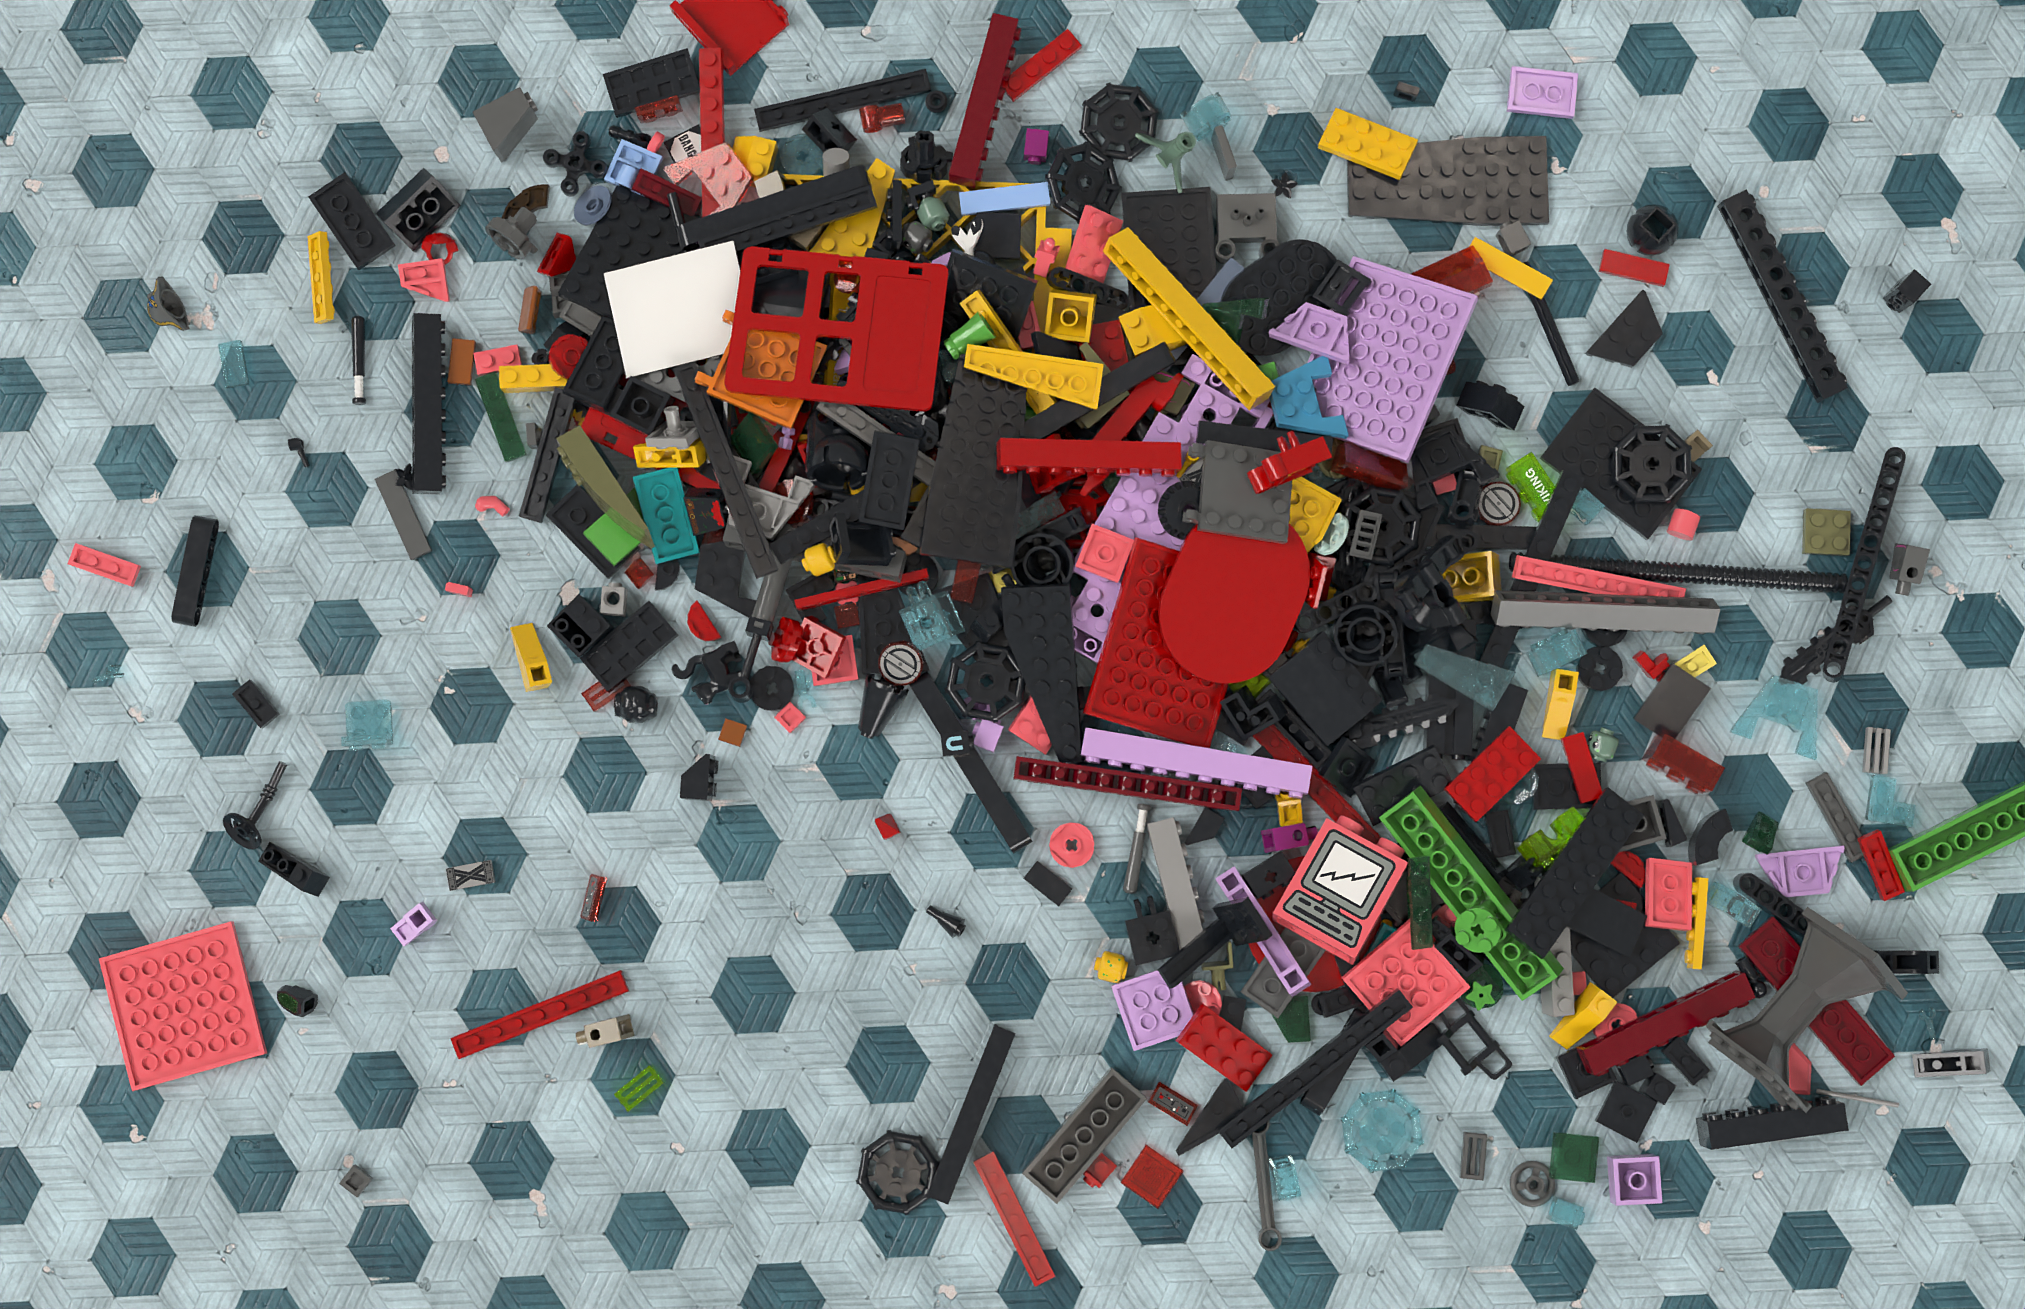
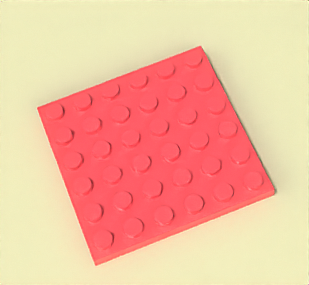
(182, 1006)

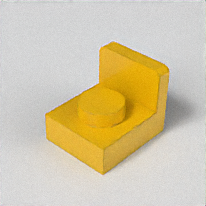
(1288, 809)

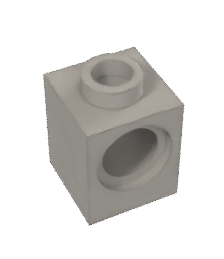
(614, 610)

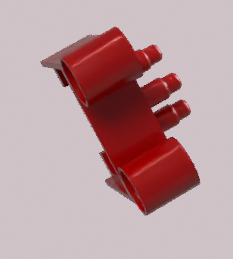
(1289, 463)

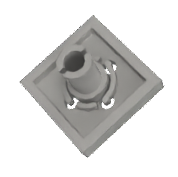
(673, 432)

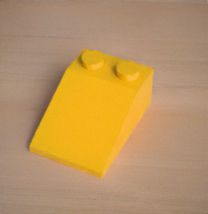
(1147, 329)
(1474, 577)

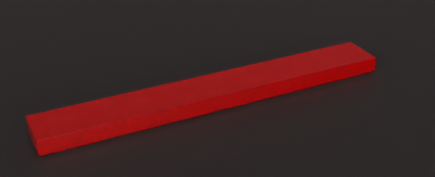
(1319, 789)
(539, 1014)

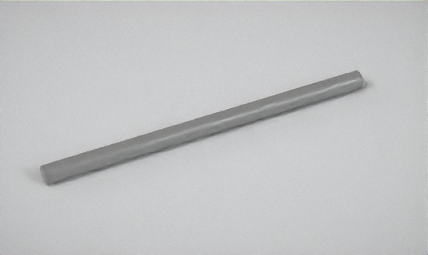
(1858, 1098)

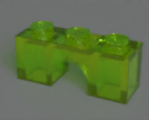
(1543, 847)

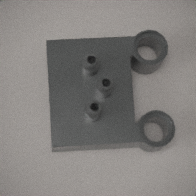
(1245, 220)

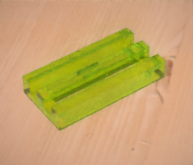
(623, 1100)

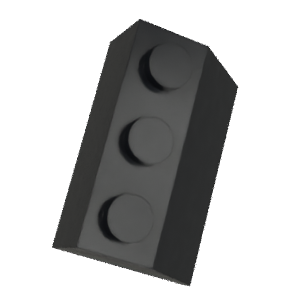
(418, 209)

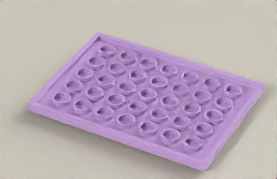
(1399, 354)

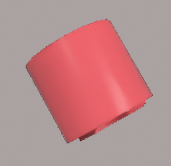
(1683, 524)

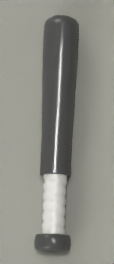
(1135, 857)

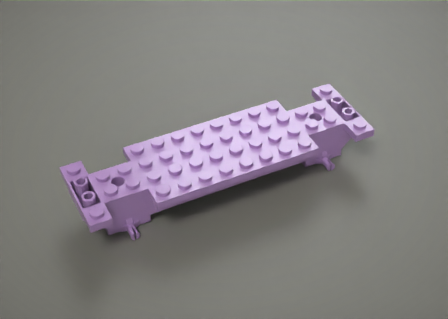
(1135, 500)

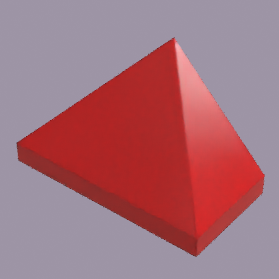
(559, 256)

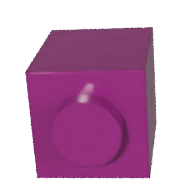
(1036, 146)

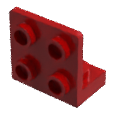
(1320, 578)

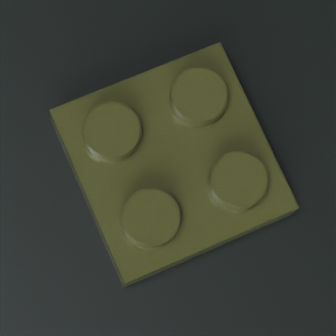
(1826, 532)

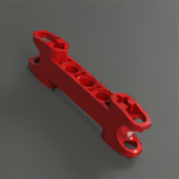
(1143, 396)

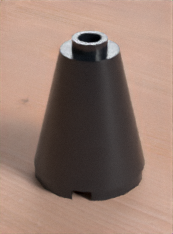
(879, 705)

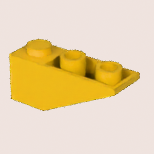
(530, 658)
(1559, 703)

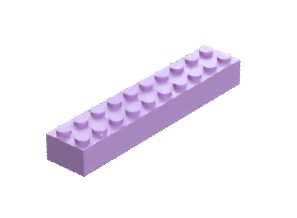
(1196, 761)

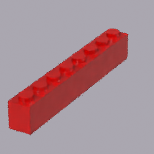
(1088, 456)

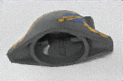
(166, 307)

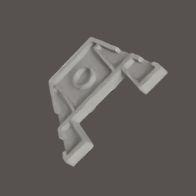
(772, 508)

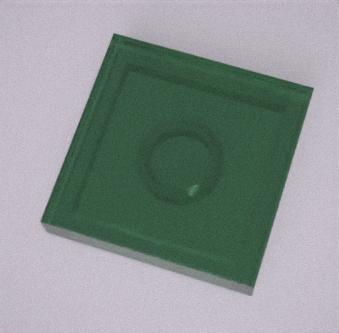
(753, 442)
(1574, 1157)

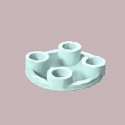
(1334, 535)

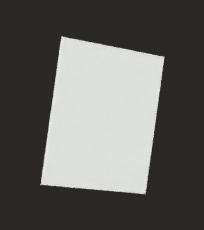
(674, 308)

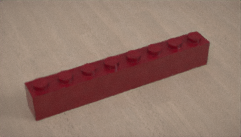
(984, 100)
(1665, 1022)

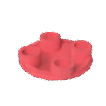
(1203, 992)

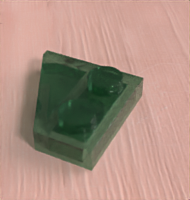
(1295, 1020)

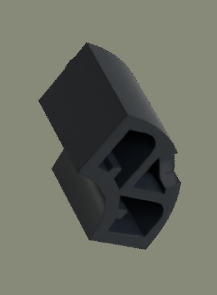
(1707, 836)

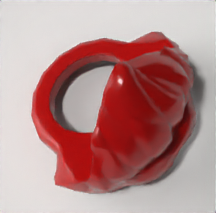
(439, 238)

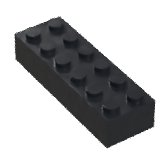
(1770, 1124)

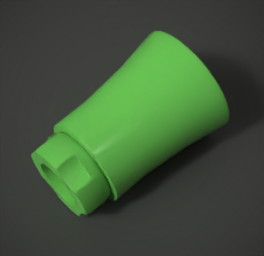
(974, 332)

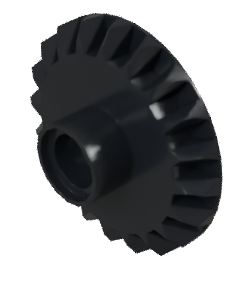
(1172, 504)

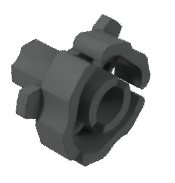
(511, 233)

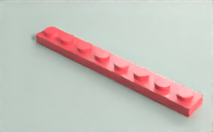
(1589, 580)

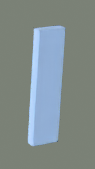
(1004, 198)

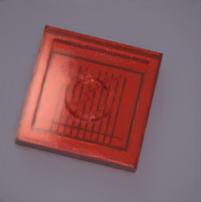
(1151, 1176)

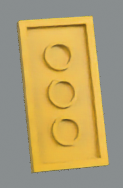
(1367, 143)

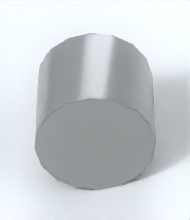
(835, 161)

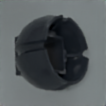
(1646, 242)

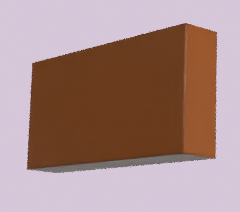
(461, 361)

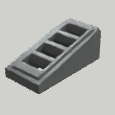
(1367, 515)

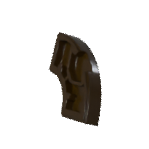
(532, 198)

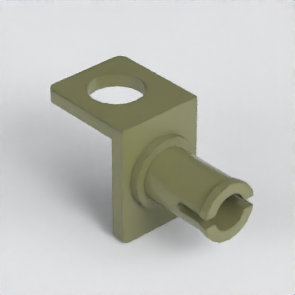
(1218, 968)

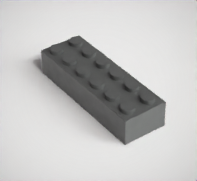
(1084, 1135)

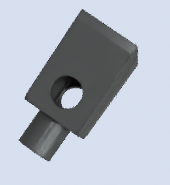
(1909, 560)

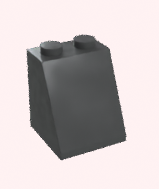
(507, 121)

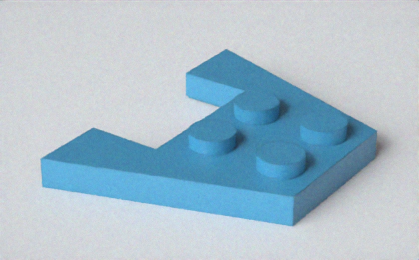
(1296, 402)

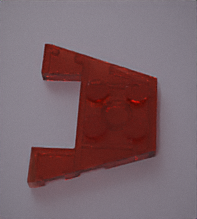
(719, 171)

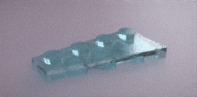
(1472, 678)

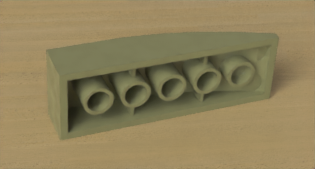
(598, 481)

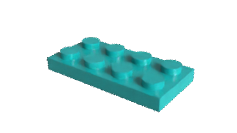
(665, 514)

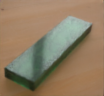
(500, 417)

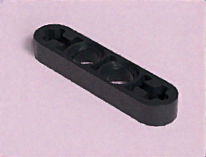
(1088, 287)

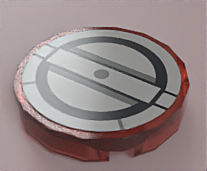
(1499, 504)
(900, 663)

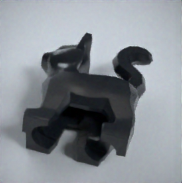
(716, 667)

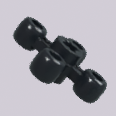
(566, 162)

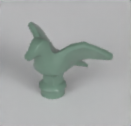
(1171, 152)

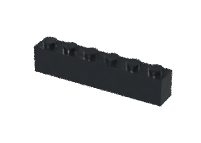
(1504, 715)

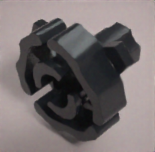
(923, 157)

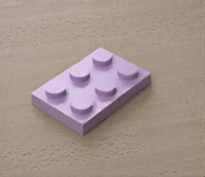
(1542, 92)

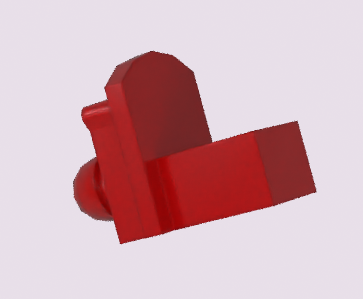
(1650, 668)

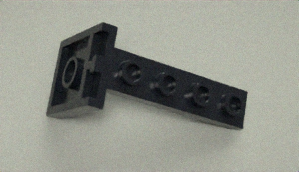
(1235, 921)

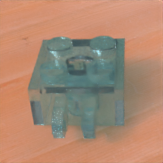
(930, 619)

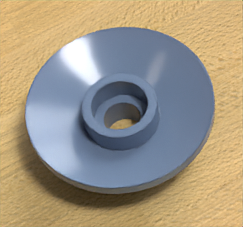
(592, 205)

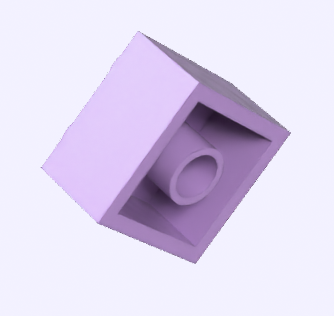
(1634, 1179)

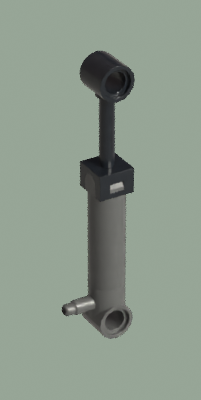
(760, 625)

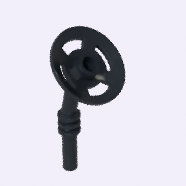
(247, 825)

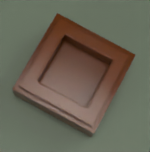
(732, 732)

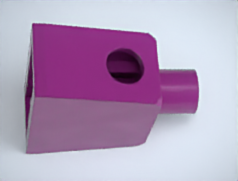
(1282, 837)

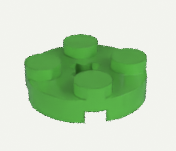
(1489, 923)

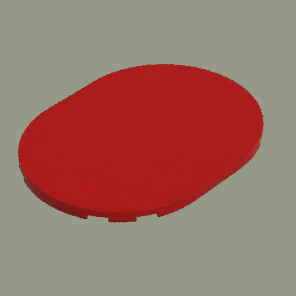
(1232, 603)

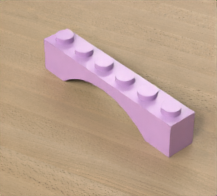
(1274, 947)

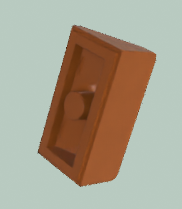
(529, 310)

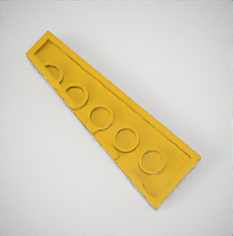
(1054, 376)

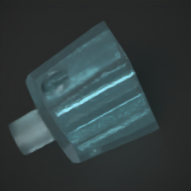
(1284, 1178)

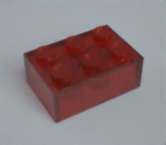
(1682, 764)

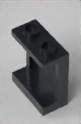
(861, 542)
(1398, 906)

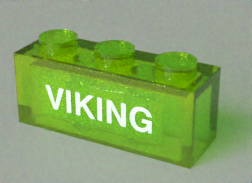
(1532, 483)

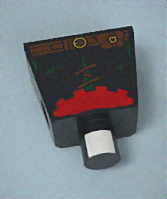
(706, 509)

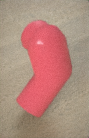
(487, 502)

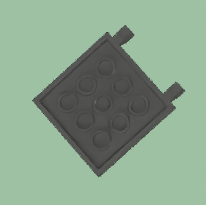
(1228, 498)

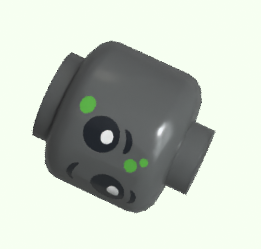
(916, 237)

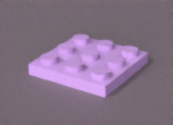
(1152, 1009)

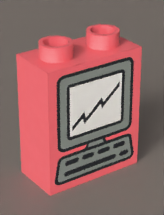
(1341, 888)

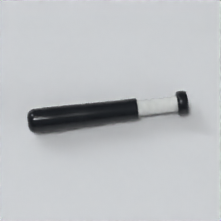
(358, 357)

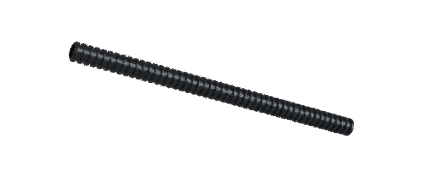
(1707, 574)

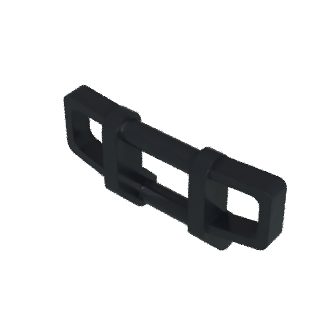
(1491, 1046)

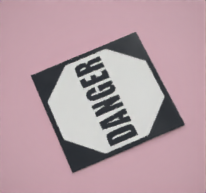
(684, 144)

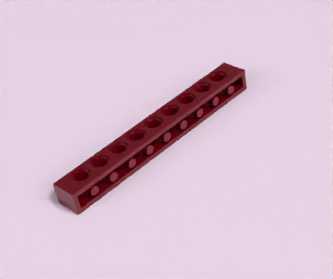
(1127, 784)

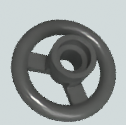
(1538, 1190)

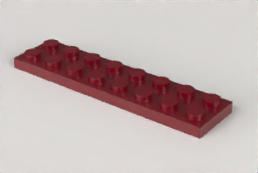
(1838, 1023)

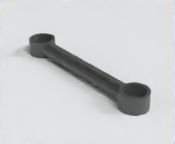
(1264, 1187)

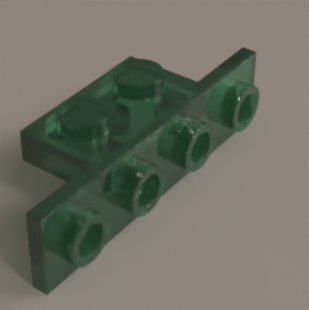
(1419, 902)

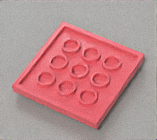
(1419, 974)

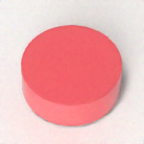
(656, 142)

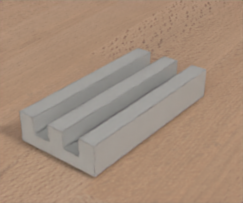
(1885, 750)

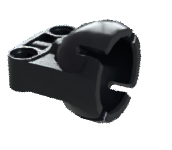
(834, 455)

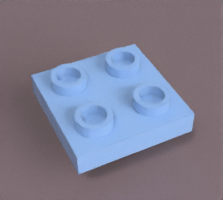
(627, 163)

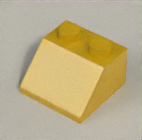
(756, 154)
(1070, 315)

